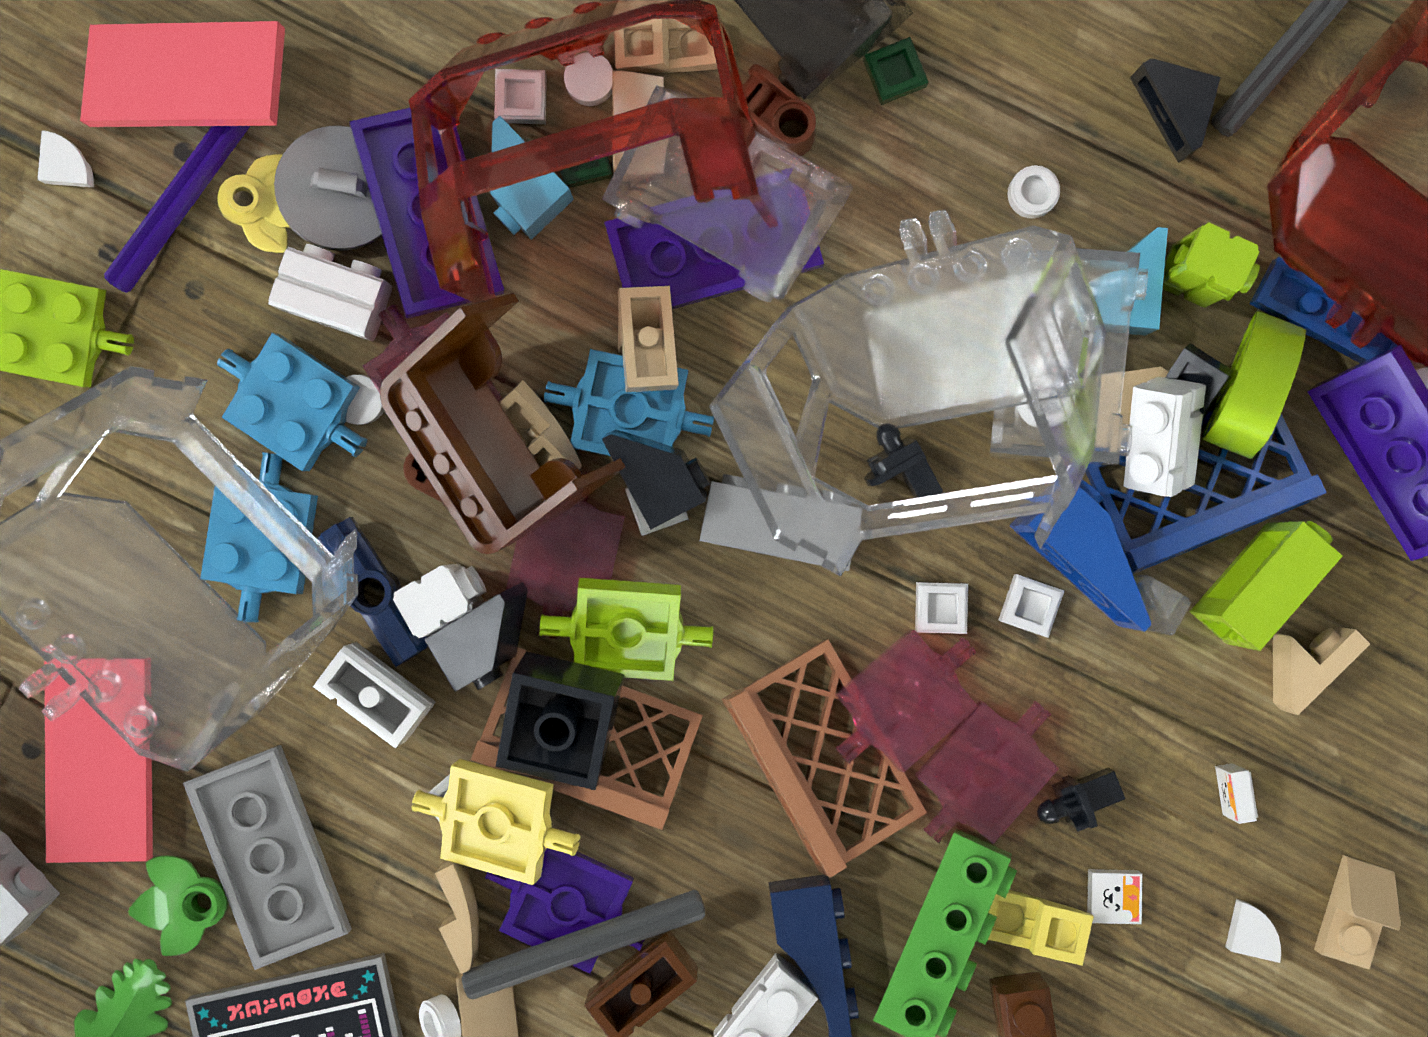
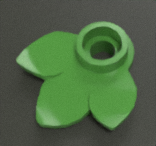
(173, 904)

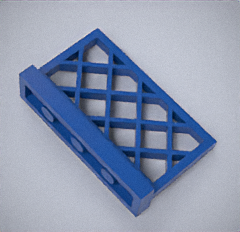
(1220, 520)

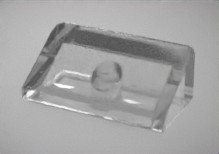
(1162, 604)

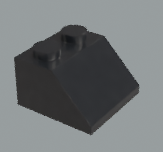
(559, 720)

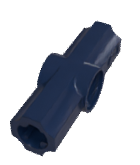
(385, 618)

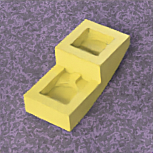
(1041, 926)

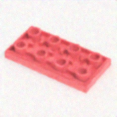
(183, 74)
(94, 789)

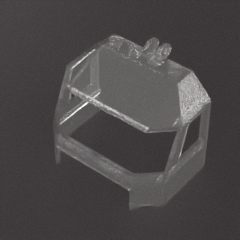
(921, 346)
(121, 605)

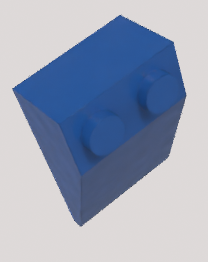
(1090, 557)

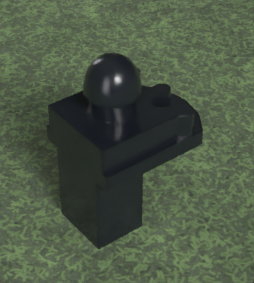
(901, 457)
(1081, 798)

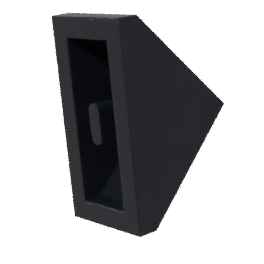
(1178, 102)

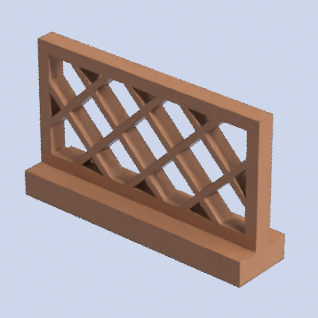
(788, 780)
(610, 793)

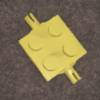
(496, 821)

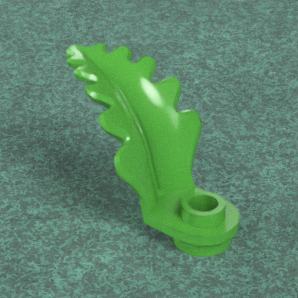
(129, 1008)

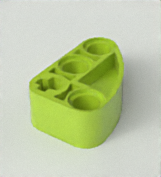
(1258, 387)

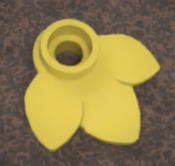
(262, 218)

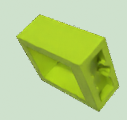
(1267, 583)

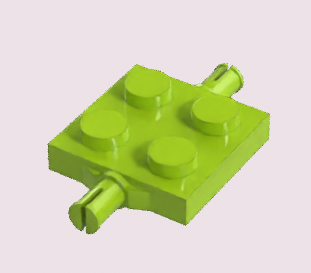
(53, 328)
(627, 628)

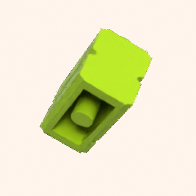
(1210, 266)

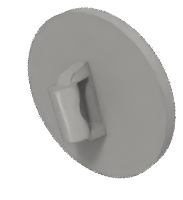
(325, 191)

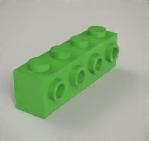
(944, 936)

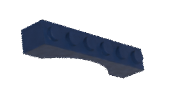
(807, 931)

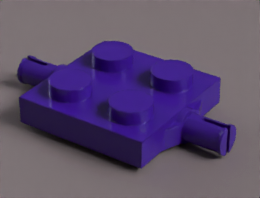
(565, 899)

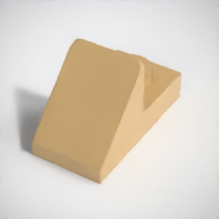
(647, 339)
(1304, 675)
(1358, 908)

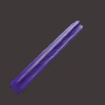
(173, 206)

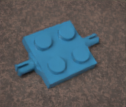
(291, 402)
(604, 405)
(243, 555)

